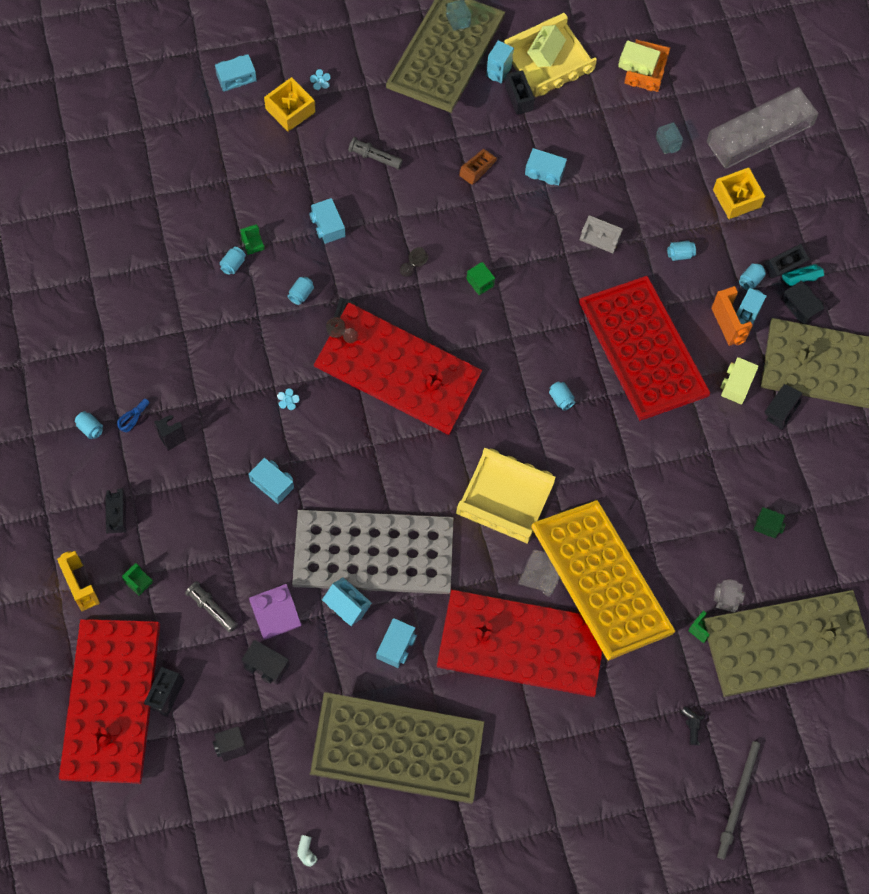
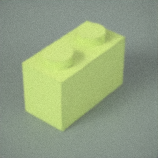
(546, 46)
(639, 59)
(739, 381)

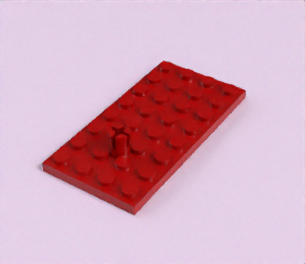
(644, 348)
(399, 369)
(519, 644)
(107, 699)

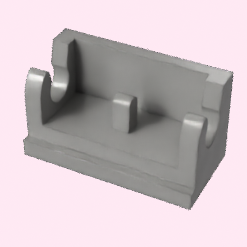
(601, 234)

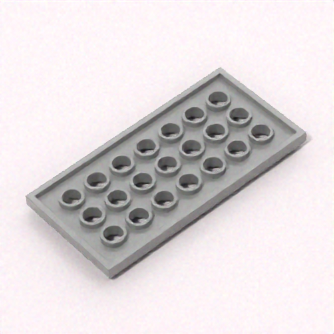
(365, 523)

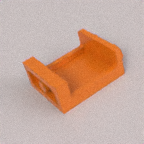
(647, 82)
(727, 318)

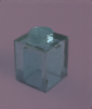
(458, 15)
(669, 138)

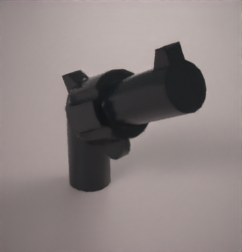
(694, 725)

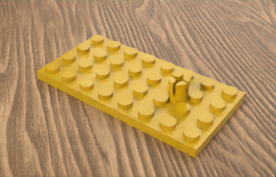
(603, 579)

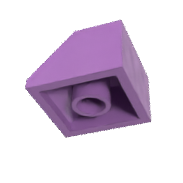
(275, 612)

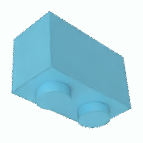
(499, 61)
(235, 72)
(545, 167)
(327, 220)
(750, 306)
(271, 480)
(346, 601)
(396, 643)

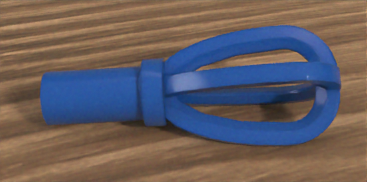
(137, 411)

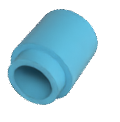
(681, 250)
(232, 260)
(752, 276)
(300, 290)
(562, 395)
(89, 425)

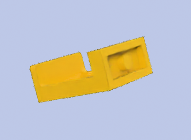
(84, 597)

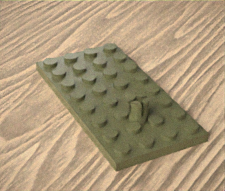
(443, 60)
(817, 362)
(788, 643)
(397, 748)

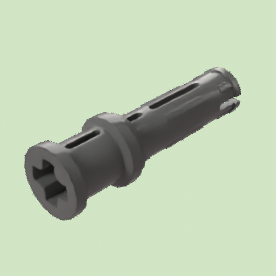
(366, 152)
(202, 602)

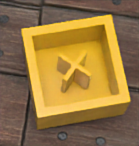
(289, 104)
(738, 193)

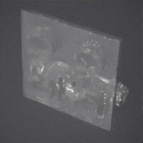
(540, 573)

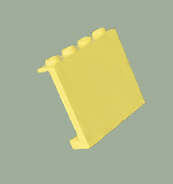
(568, 65)
(506, 495)

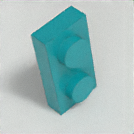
(807, 273)

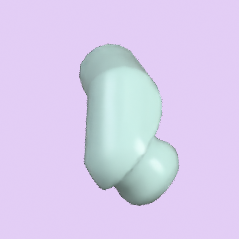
(304, 852)

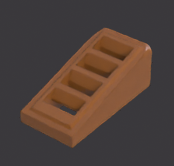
(472, 175)

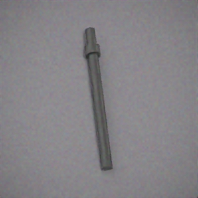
(727, 836)

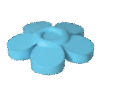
(320, 80)
(287, 399)

